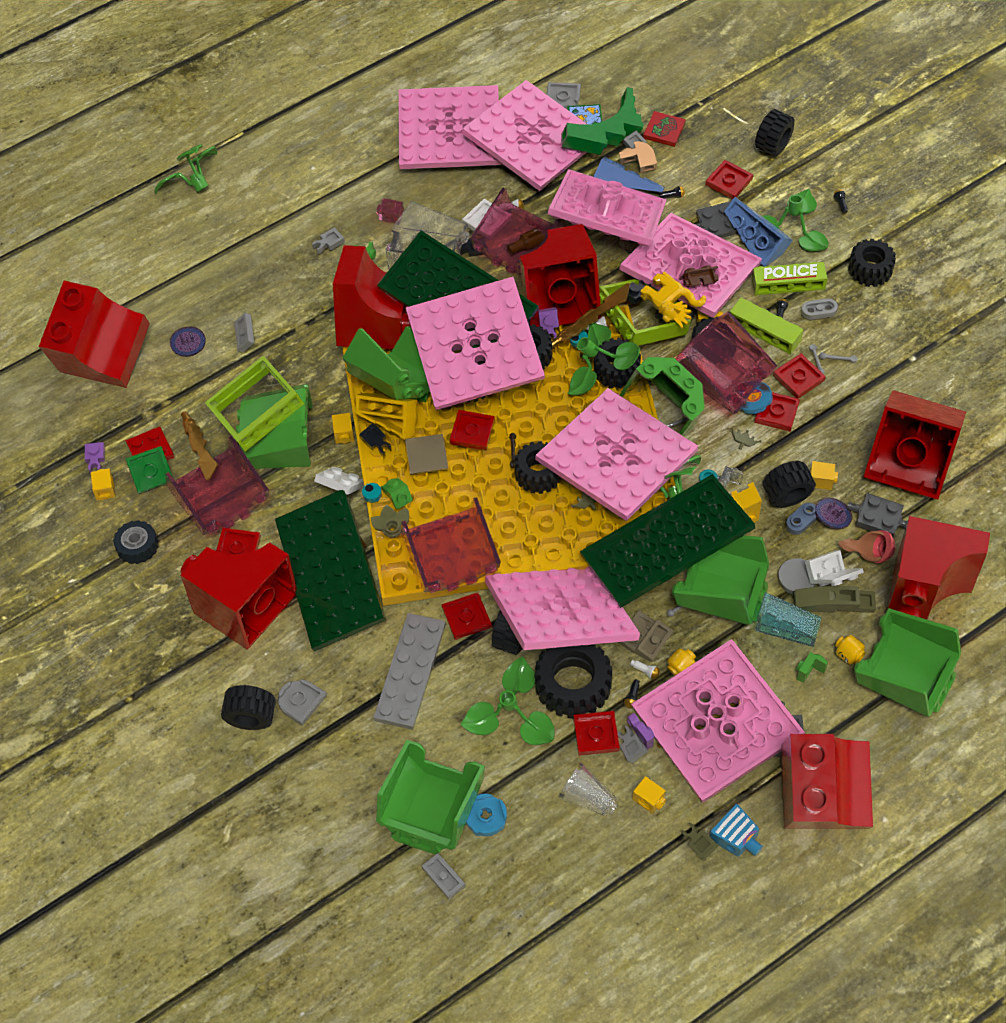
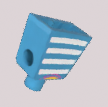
(737, 833)

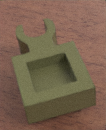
(701, 842)

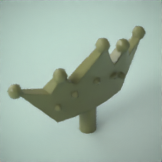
(744, 439)
(585, 502)

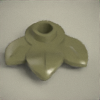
(390, 519)

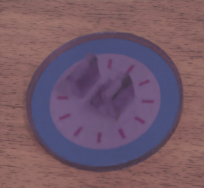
(187, 341)
(833, 513)

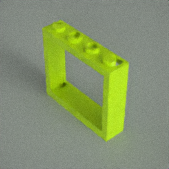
(627, 330)
(270, 418)

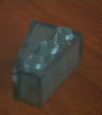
(787, 621)

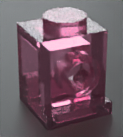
(390, 210)

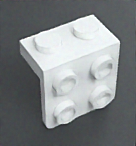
(830, 569)

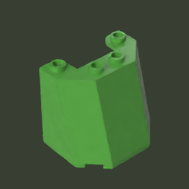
(395, 374)
(675, 383)
(287, 442)
(728, 581)
(912, 662)
(427, 801)

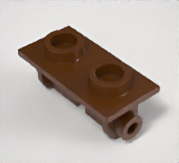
(691, 276)

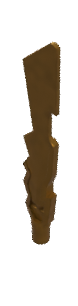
(591, 316)
(206, 462)

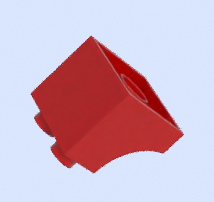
(562, 274)
(362, 304)
(93, 335)
(914, 444)
(935, 564)
(239, 591)
(826, 782)

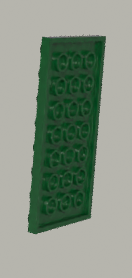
(434, 271)
(667, 540)
(330, 570)

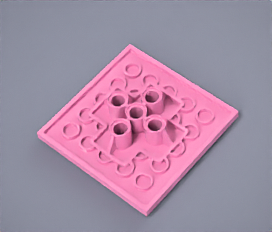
(433, 126)
(526, 134)
(607, 207)
(685, 246)
(494, 313)
(616, 453)
(560, 609)
(709, 756)

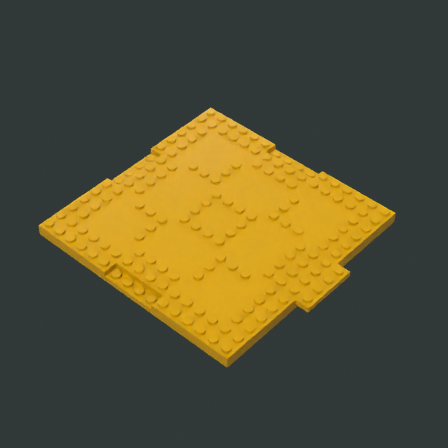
(526, 527)

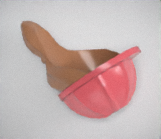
(872, 546)

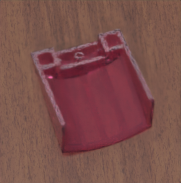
(726, 361)

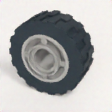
(135, 542)

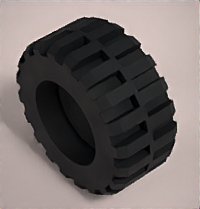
(573, 701)

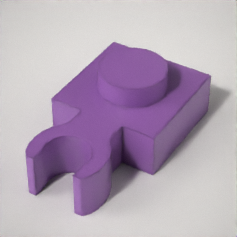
(548, 320)
(94, 454)
(640, 729)

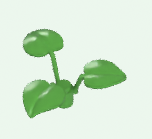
(197, 179)
(797, 205)
(625, 356)
(673, 491)
(517, 678)

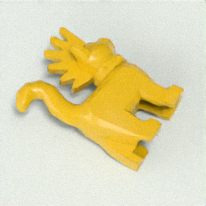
(669, 293)

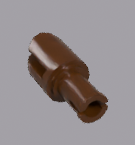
(526, 241)

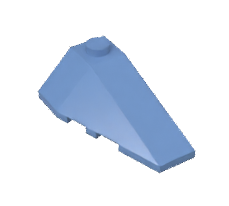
(613, 171)
(757, 233)

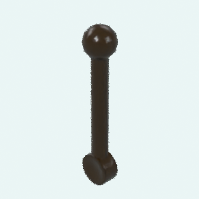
(512, 436)

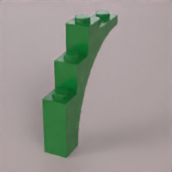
(596, 136)

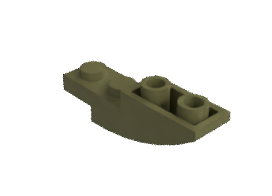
(835, 598)

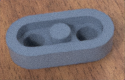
(803, 517)

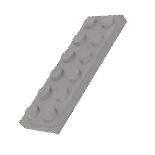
(410, 671)

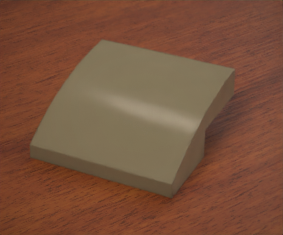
(426, 454)
(652, 636)

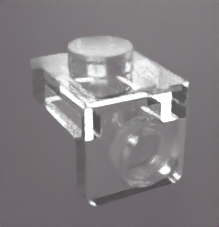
(730, 475)

